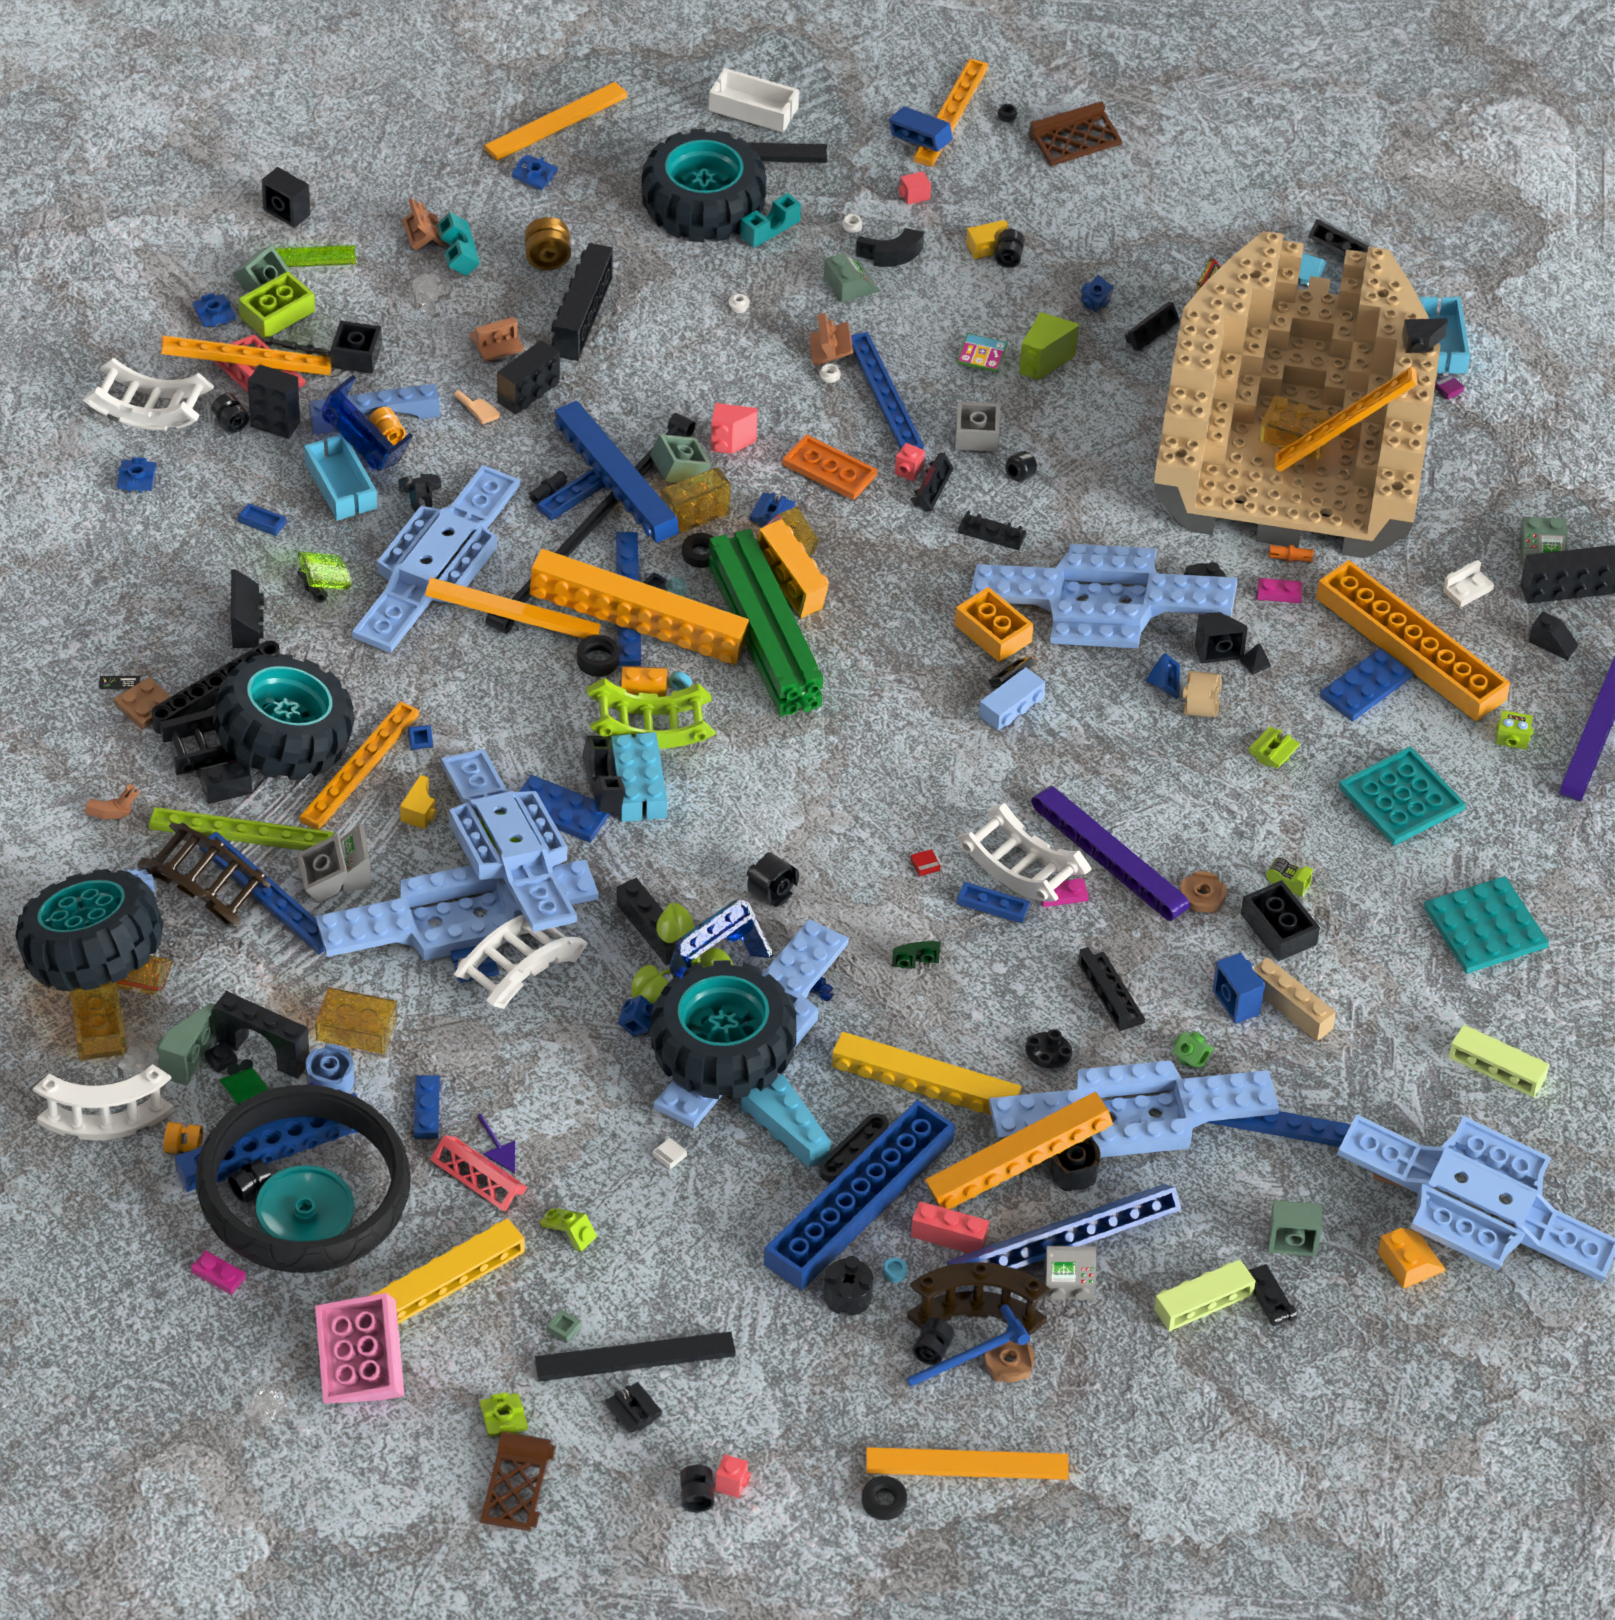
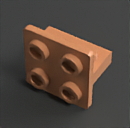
(421, 226)
(497, 339)
(830, 341)

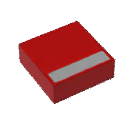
(925, 862)

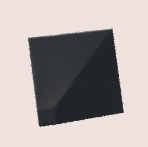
(1255, 660)

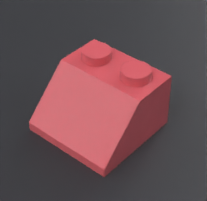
(733, 427)

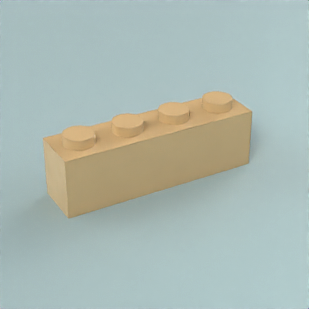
(1295, 1000)

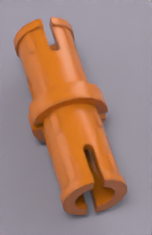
(1291, 553)

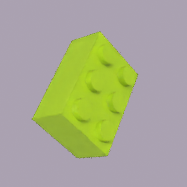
(276, 305)

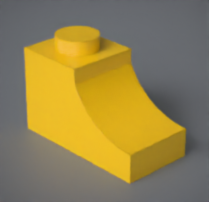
(984, 238)
(418, 806)

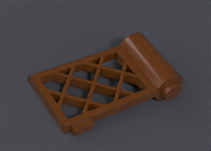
(527, 1452)

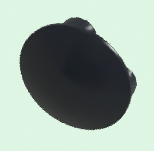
(1048, 1049)

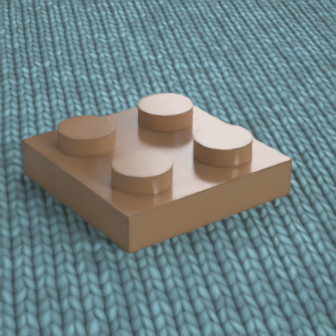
(140, 700)

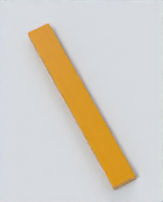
(955, 104)
(555, 121)
(245, 355)
(1346, 419)
(511, 609)
(359, 766)
(967, 1463)

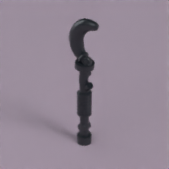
(309, 349)

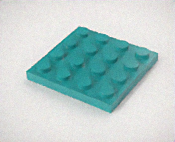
(1402, 796)
(1485, 924)

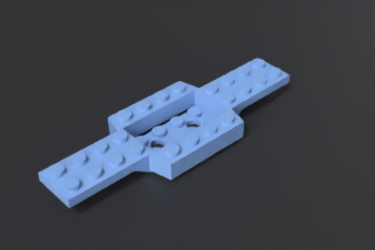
(423, 538)
(522, 865)
(460, 928)
(797, 971)
(1134, 1130)

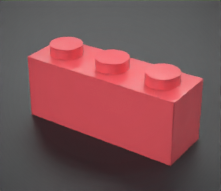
(949, 1228)

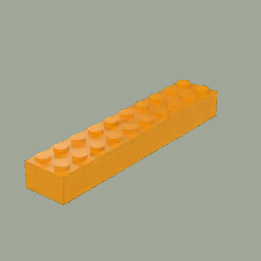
(638, 606)
(1413, 640)

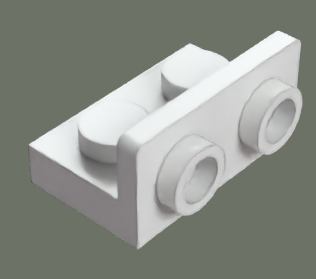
(1467, 584)

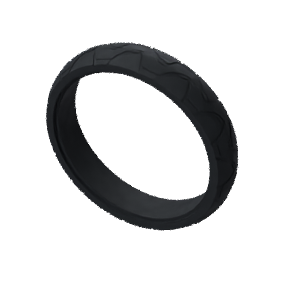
(303, 1102)

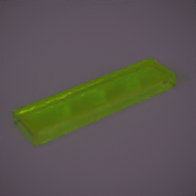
(318, 255)

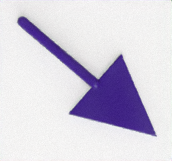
(502, 1155)

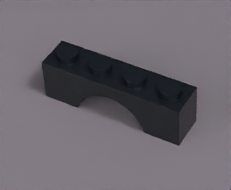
(606, 788)

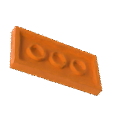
(830, 467)

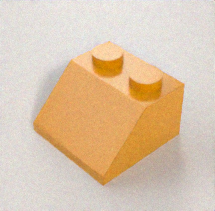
(644, 680)
(1408, 1256)

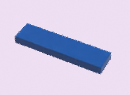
(570, 495)

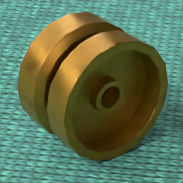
(547, 243)

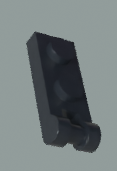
(1271, 1296)

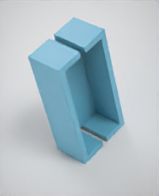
(1454, 346)
(340, 477)
(641, 771)

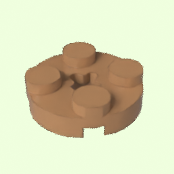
(1213, 887)
(1010, 1371)

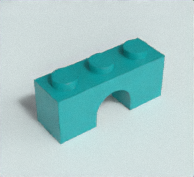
(783, 215)
(462, 254)

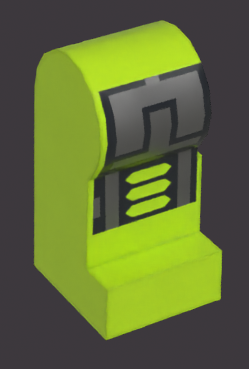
(1293, 876)

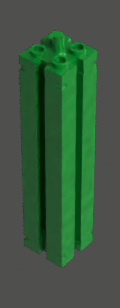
(773, 632)

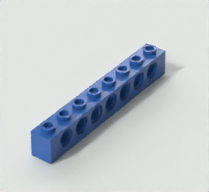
(266, 1142)

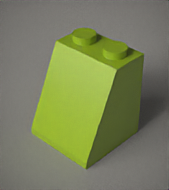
(1047, 345)

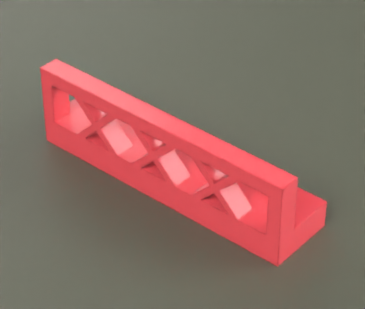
(483, 1165)

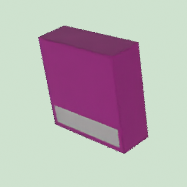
(1449, 387)

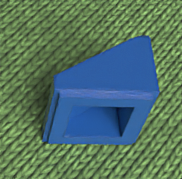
(420, 737)

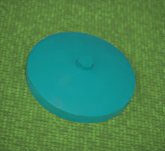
(305, 1204)

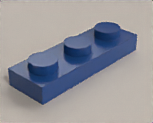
(993, 902)
(427, 1106)

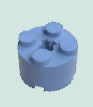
(331, 1068)

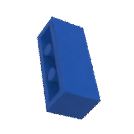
(920, 128)

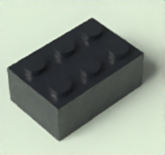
(528, 377)
(274, 401)
(1280, 920)

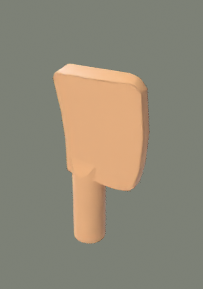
(479, 408)

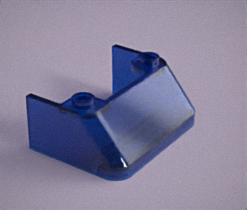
(360, 431)
(729, 923)

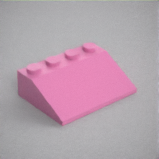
(359, 1349)

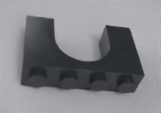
(289, 1039)

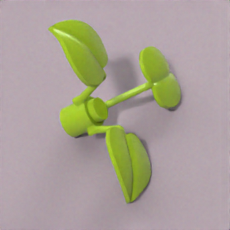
(671, 926)

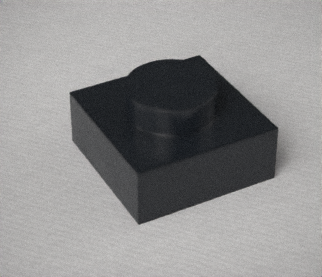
(220, 1057)

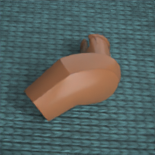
(113, 808)

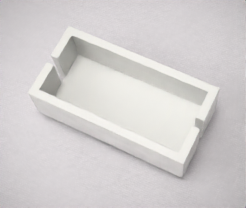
(753, 100)

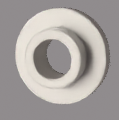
(852, 223)
(739, 303)
(830, 373)

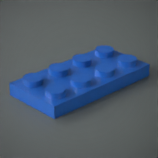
(1366, 684)
(568, 809)

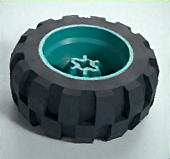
(702, 184)
(283, 716)
(89, 930)
(716, 1006)

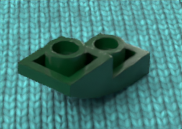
(908, 954)

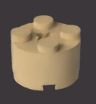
(1202, 694)

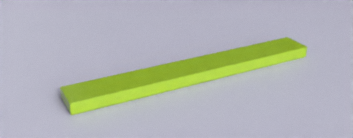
(240, 829)

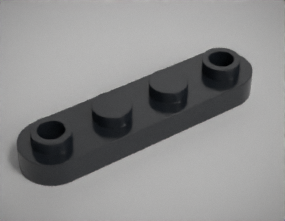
(852, 1146)

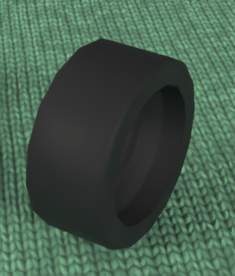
(597, 668)

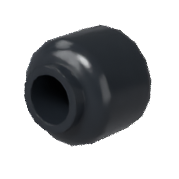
(1021, 466)

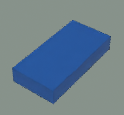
(261, 519)

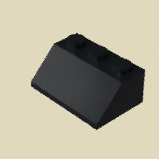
(246, 611)

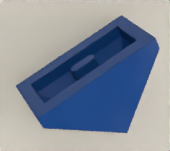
(1166, 676)

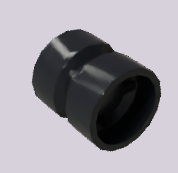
(1009, 248)
(230, 413)
(246, 1182)
(933, 1341)
(697, 1488)

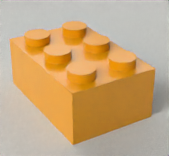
(993, 624)

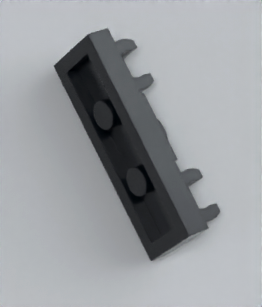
(1152, 326)
(933, 482)
(992, 531)

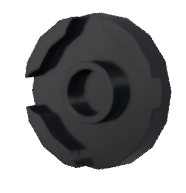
(420, 487)

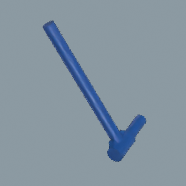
(1015, 1332)

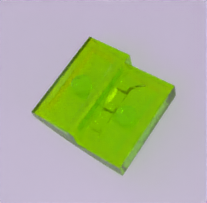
(324, 570)

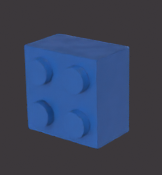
(1238, 987)

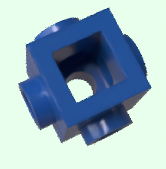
(1096, 293)
(636, 1015)

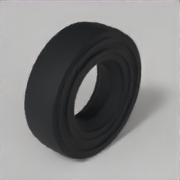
(690, 543)
(879, 1511)

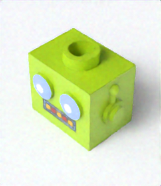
(1514, 729)

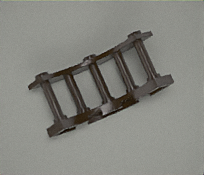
(187, 882)
(977, 1302)

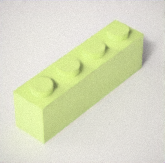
(1498, 1060)
(1204, 1295)

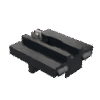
(633, 1395)

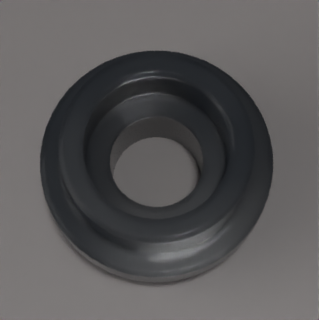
(1007, 113)

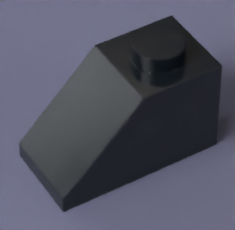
(1423, 334)
(1553, 636)

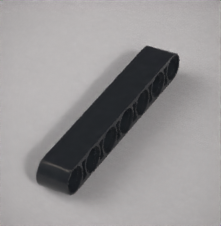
(204, 692)

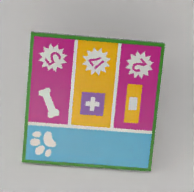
(982, 352)

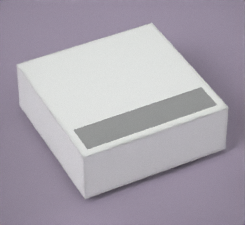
(669, 1153)

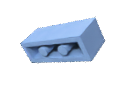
(1012, 699)

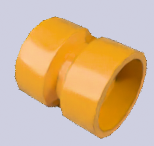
(388, 424)
(175, 1136)

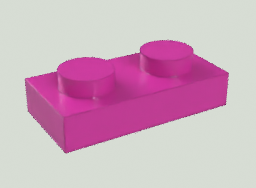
(1279, 590)
(1069, 892)
(218, 1272)

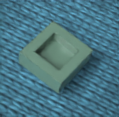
(563, 1326)

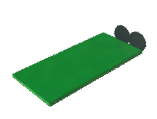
(244, 1083)

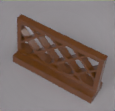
(1068, 122)

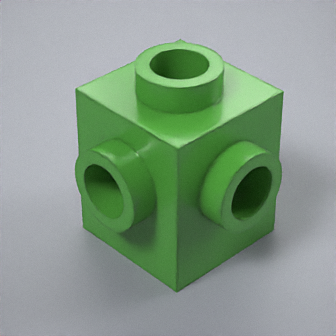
(1192, 1049)

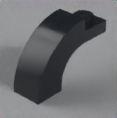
(891, 252)

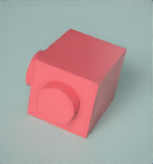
(915, 188)
(909, 462)
(732, 1476)

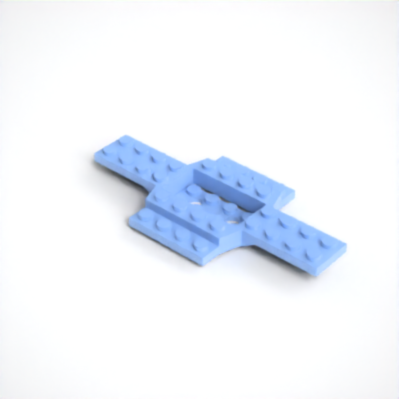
(1102, 617)
(1492, 1168)

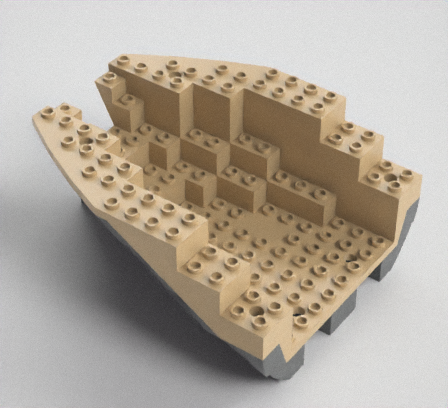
(1261, 338)

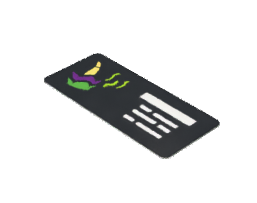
(118, 682)

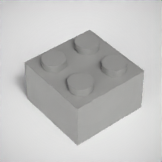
(977, 426)

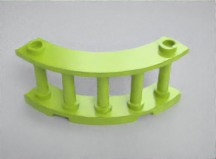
(647, 705)

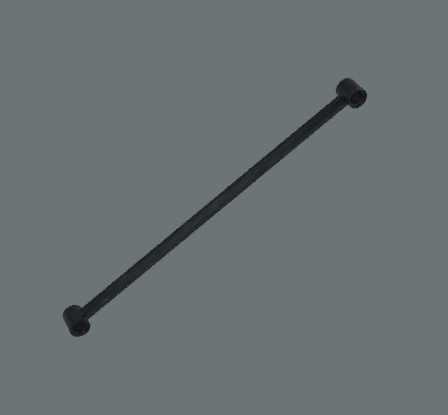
(677, 426)

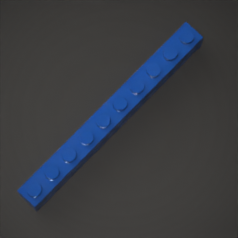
(616, 472)
(1079, 1228)

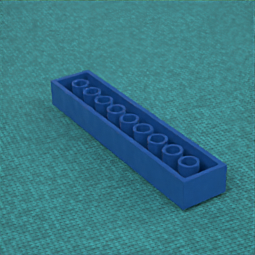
(858, 1195)

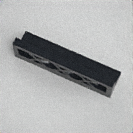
(1106, 992)

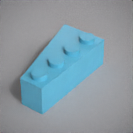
(788, 1120)

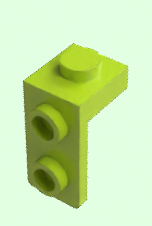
(574, 1223)

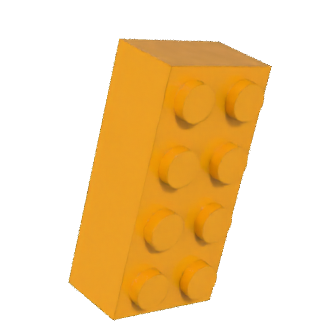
(793, 568)

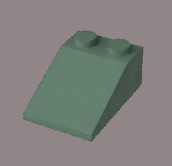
(185, 1045)

